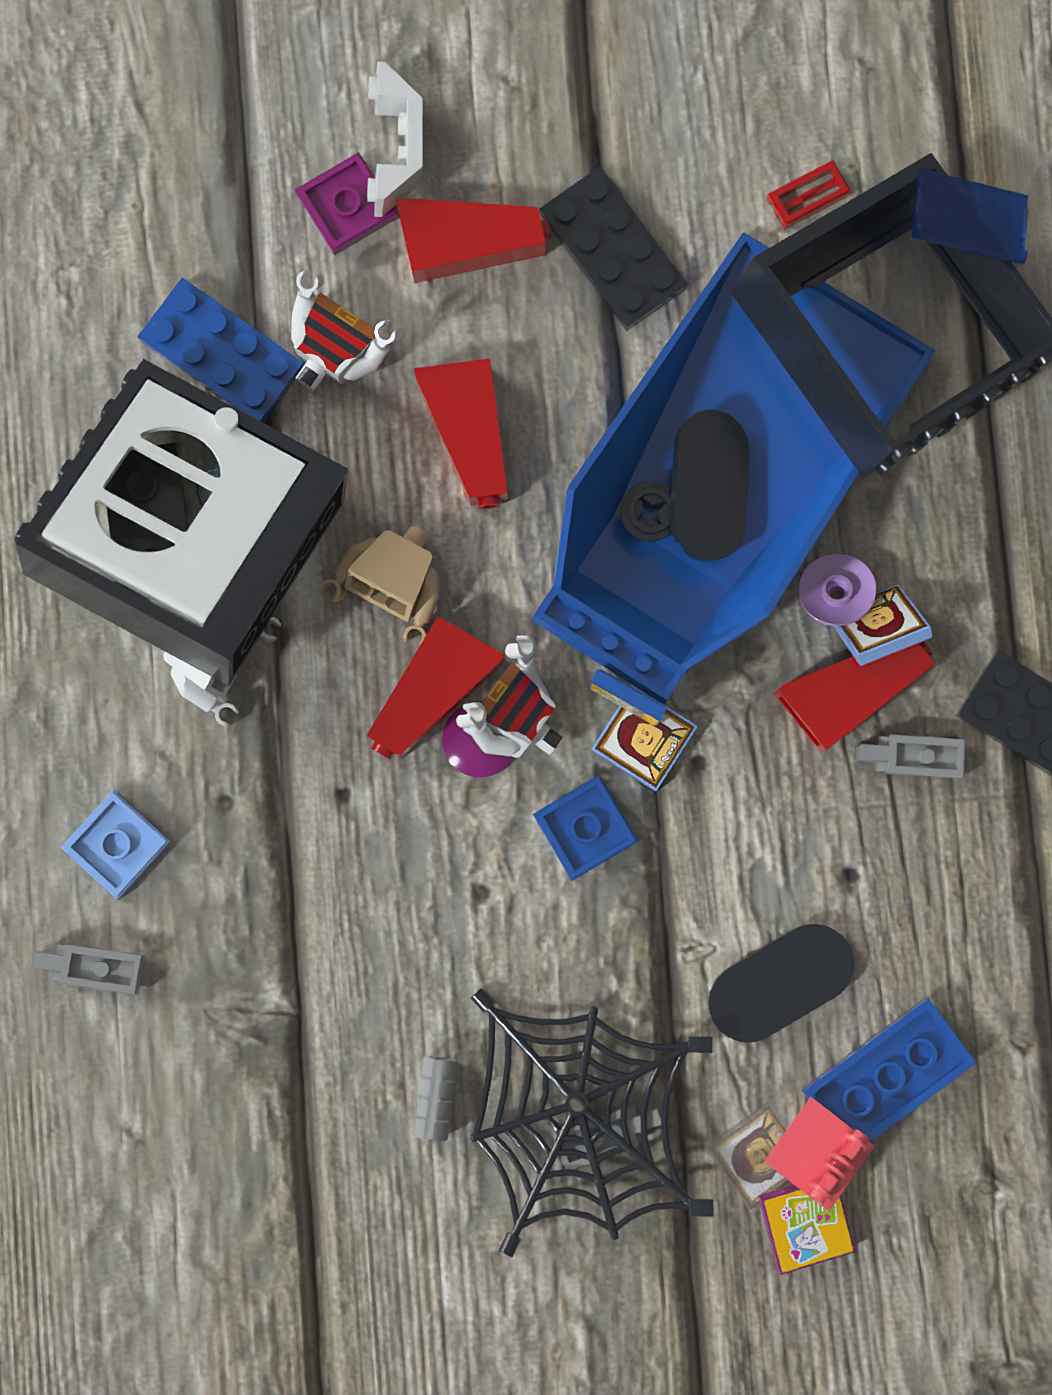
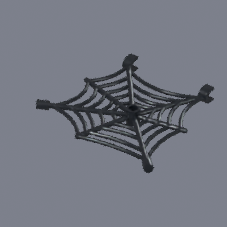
(695, 1044)

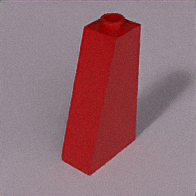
(468, 236)
(466, 419)
(433, 685)
(845, 694)

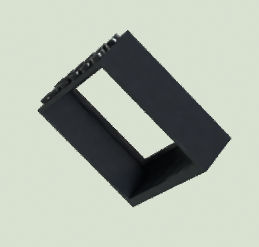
(837, 243)

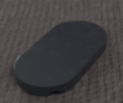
(709, 485)
(780, 983)

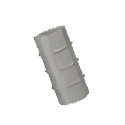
(435, 1098)

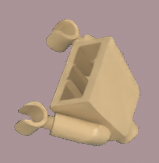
(392, 575)

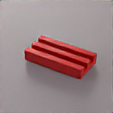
(781, 209)

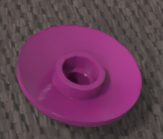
(467, 755)

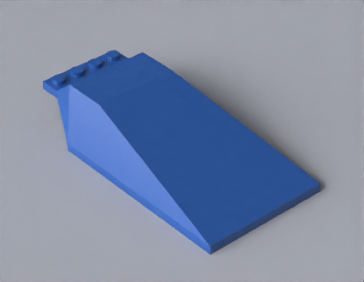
(650, 605)

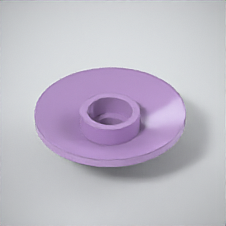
(839, 574)

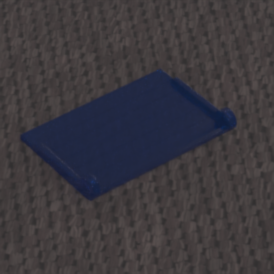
(970, 216)

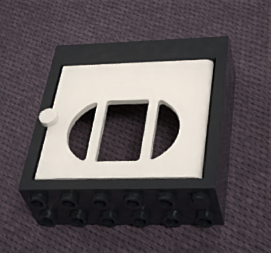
(192, 576)

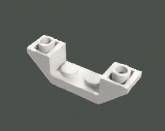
(396, 98)

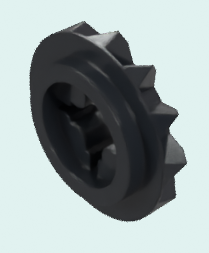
(631, 510)

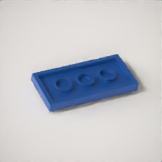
(220, 351)
(893, 1071)

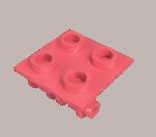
(819, 1153)

